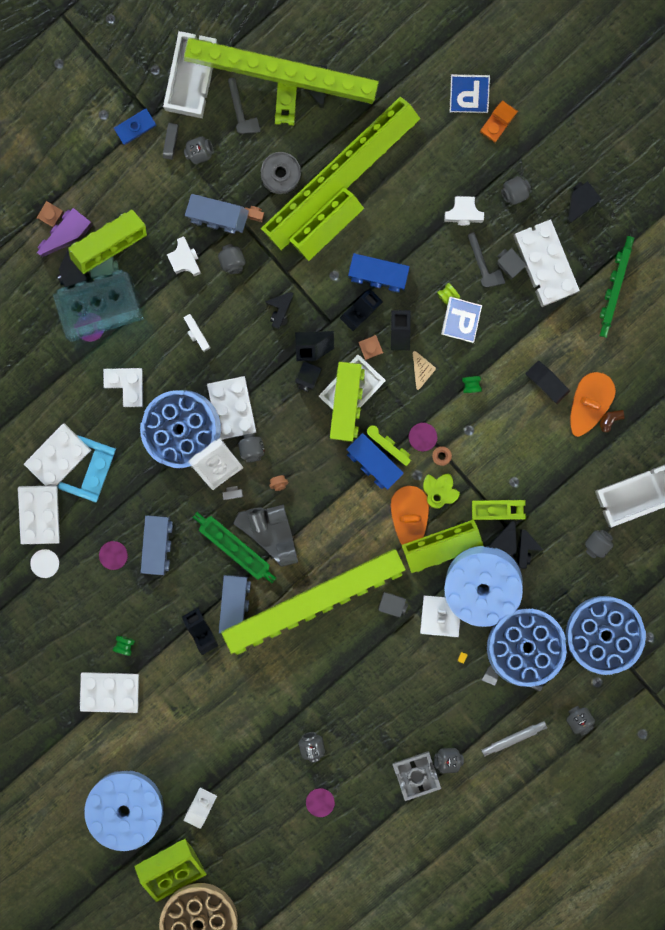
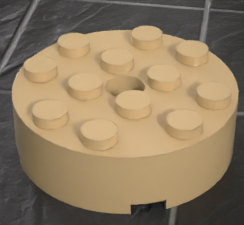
(200, 903)

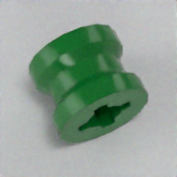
(472, 384)
(123, 645)

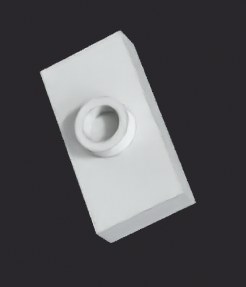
(195, 333)

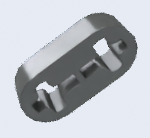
(170, 141)

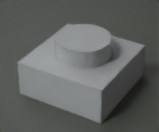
(232, 492)

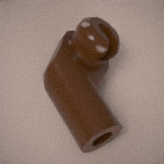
(609, 418)

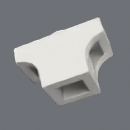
(464, 212)
(183, 258)
(200, 808)

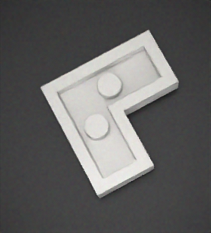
(130, 380)

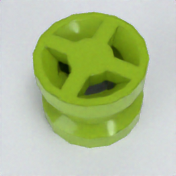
(448, 292)

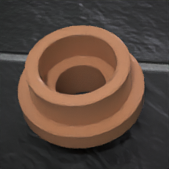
(446, 451)
(278, 483)

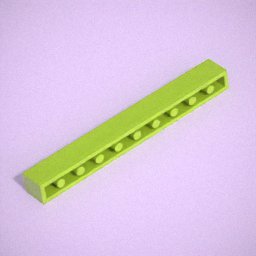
(280, 70)
(342, 171)
(313, 601)

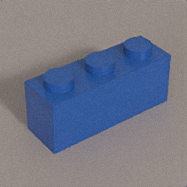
(378, 272)
(374, 462)

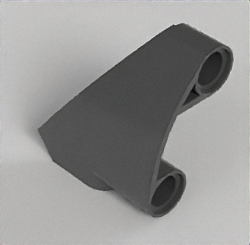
(271, 531)

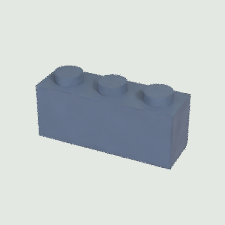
(216, 214)
(156, 545)
(234, 600)

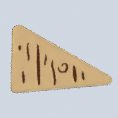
(422, 368)

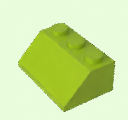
(170, 870)

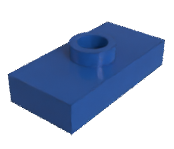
(135, 126)

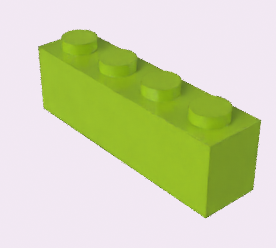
(326, 223)
(107, 241)
(345, 401)
(441, 546)

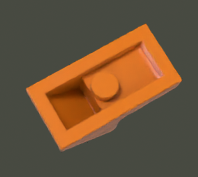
(498, 121)

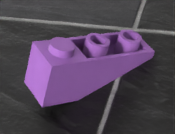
(68, 232)

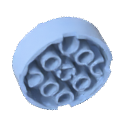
(161, 421)
(483, 605)
(585, 631)
(507, 652)
(121, 830)

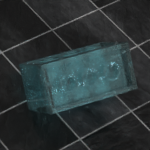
(107, 315)

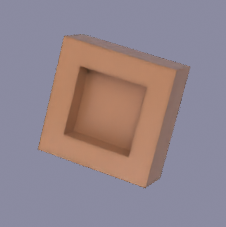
(50, 214)
(255, 214)
(370, 347)

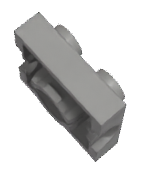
(411, 778)

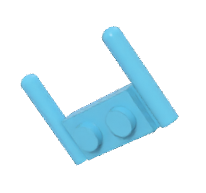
(96, 472)

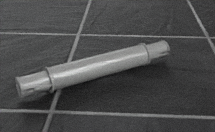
(514, 738)

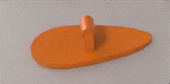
(591, 402)
(409, 513)

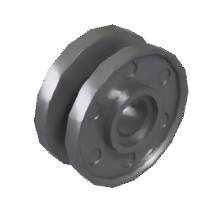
(277, 161)

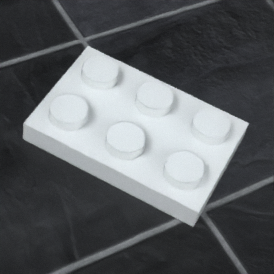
(370, 385)
(233, 407)
(57, 456)
(215, 464)
(38, 514)
(109, 692)

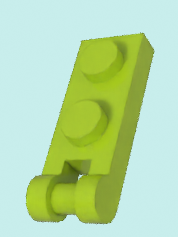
(285, 102)
(388, 444)
(498, 510)

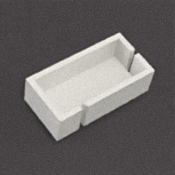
(187, 81)
(546, 263)
(633, 496)

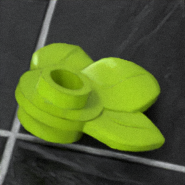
(441, 487)

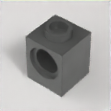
(510, 263)
(392, 604)

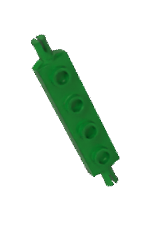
(616, 278)
(234, 547)

